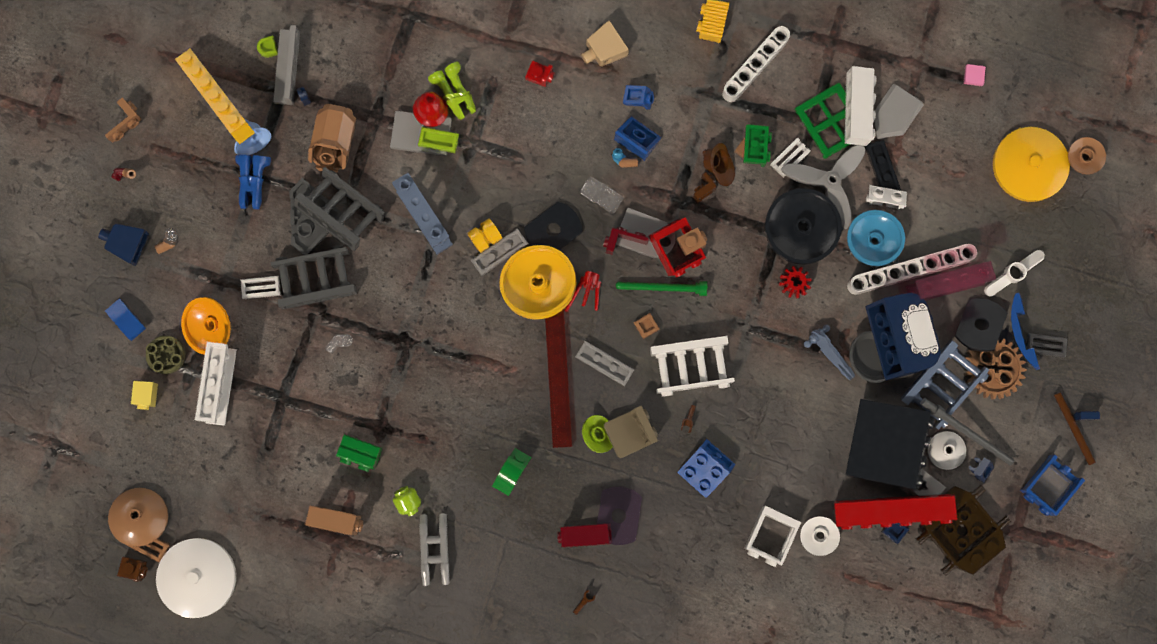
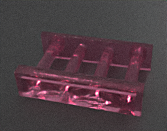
(953, 281)

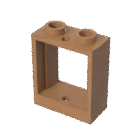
(334, 520)

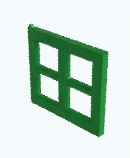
(831, 121)

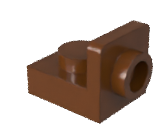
(703, 191)
(132, 569)

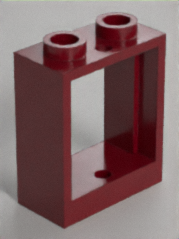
(585, 535)

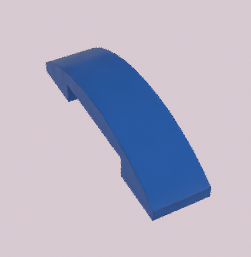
(1018, 310)

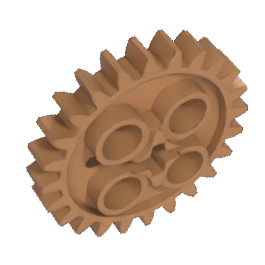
(994, 385)

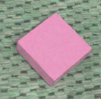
(974, 75)

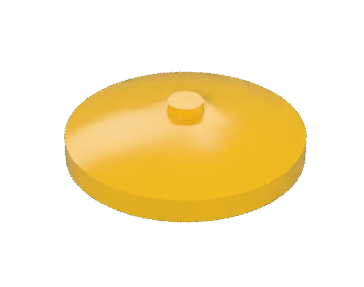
(1031, 164)
(538, 282)

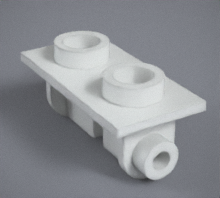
(891, 197)

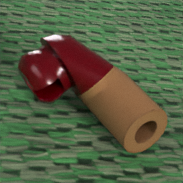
(123, 172)

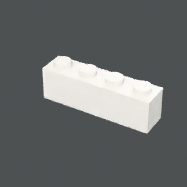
(859, 106)

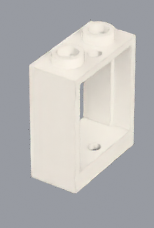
(786, 520)

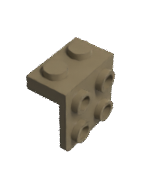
(631, 432)

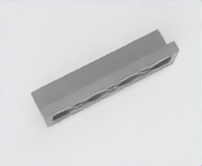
(286, 66)

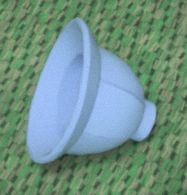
(255, 142)

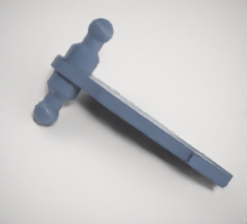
(818, 337)

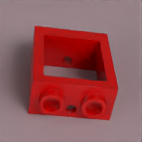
(679, 270)

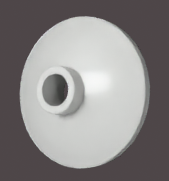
(938, 454)
(820, 546)

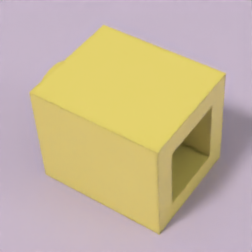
(144, 394)

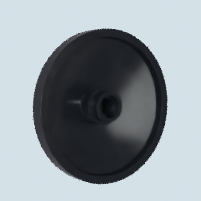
(803, 226)

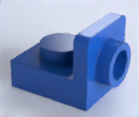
(638, 96)

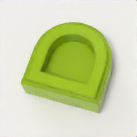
(267, 47)

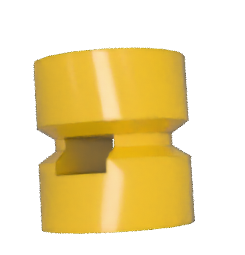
(484, 235)

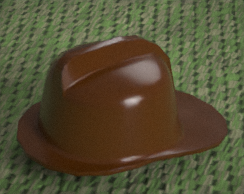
(719, 163)

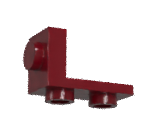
(621, 232)

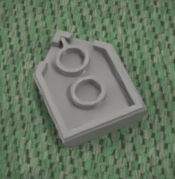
(895, 112)

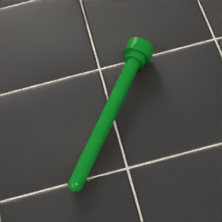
(699, 288)

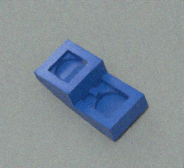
(125, 319)

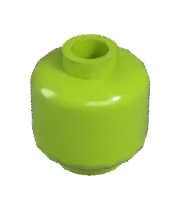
(406, 501)

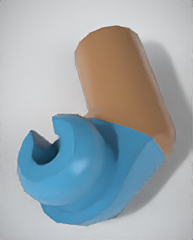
(622, 160)

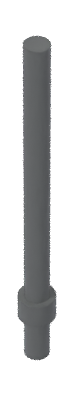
(939, 412)

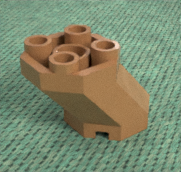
(332, 137)

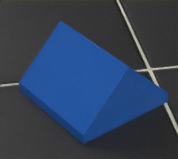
(637, 138)

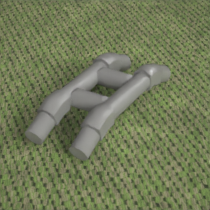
(442, 558)

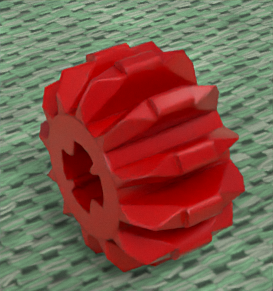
(801, 280)

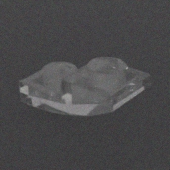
(601, 194)

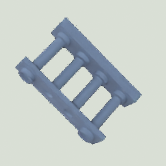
(422, 213)
(924, 380)

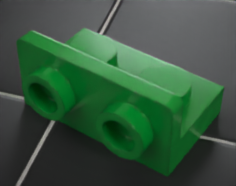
(756, 144)

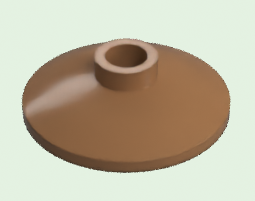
(1093, 150)

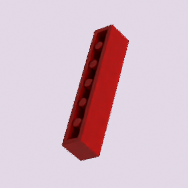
(895, 510)

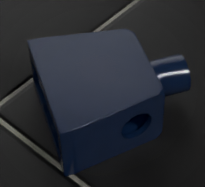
(125, 242)

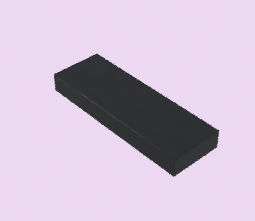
(882, 165)

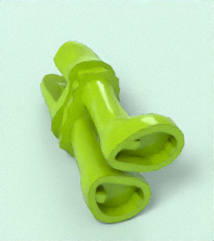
(453, 99)

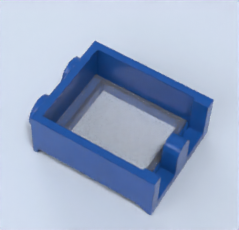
(1051, 486)

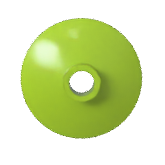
(595, 426)

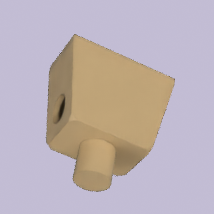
(605, 46)

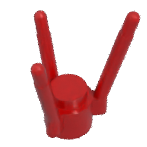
(590, 281)

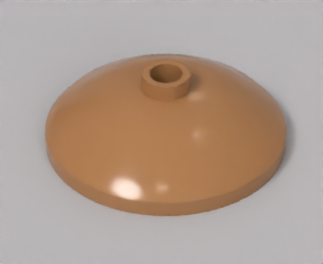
(150, 521)

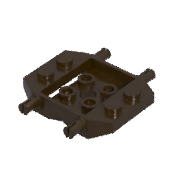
(977, 523)

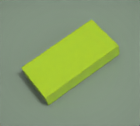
(438, 140)

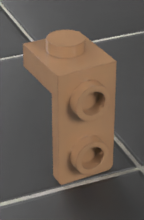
(128, 123)
(692, 241)

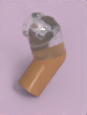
(169, 241)

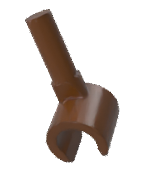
(688, 421)
(584, 601)

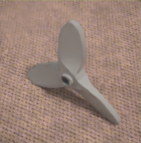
(833, 190)

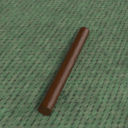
(1074, 428)

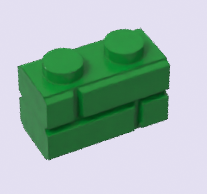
(358, 452)

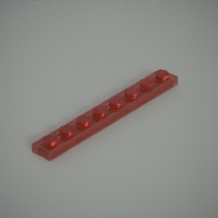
(558, 381)

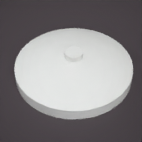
(196, 578)

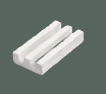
(801, 146)
(277, 285)

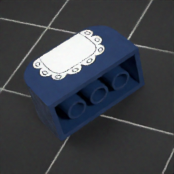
(903, 334)

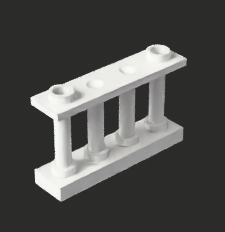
(698, 347)
(215, 384)

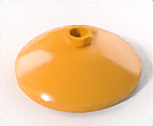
(205, 322)

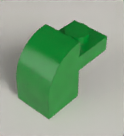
(511, 471)

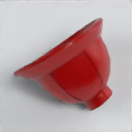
(430, 109)

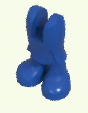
(251, 184)

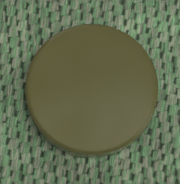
(165, 354)

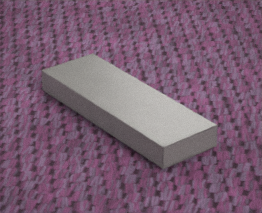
(499, 252)
(604, 363)

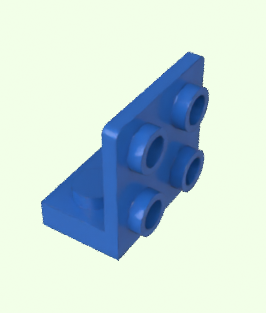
(706, 468)

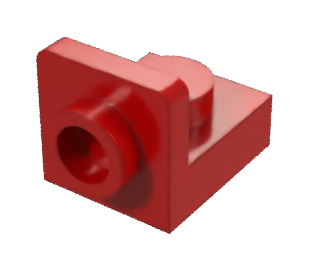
(540, 73)

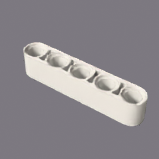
(760, 56)

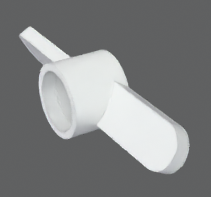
(1006, 278)

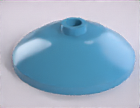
(877, 226)

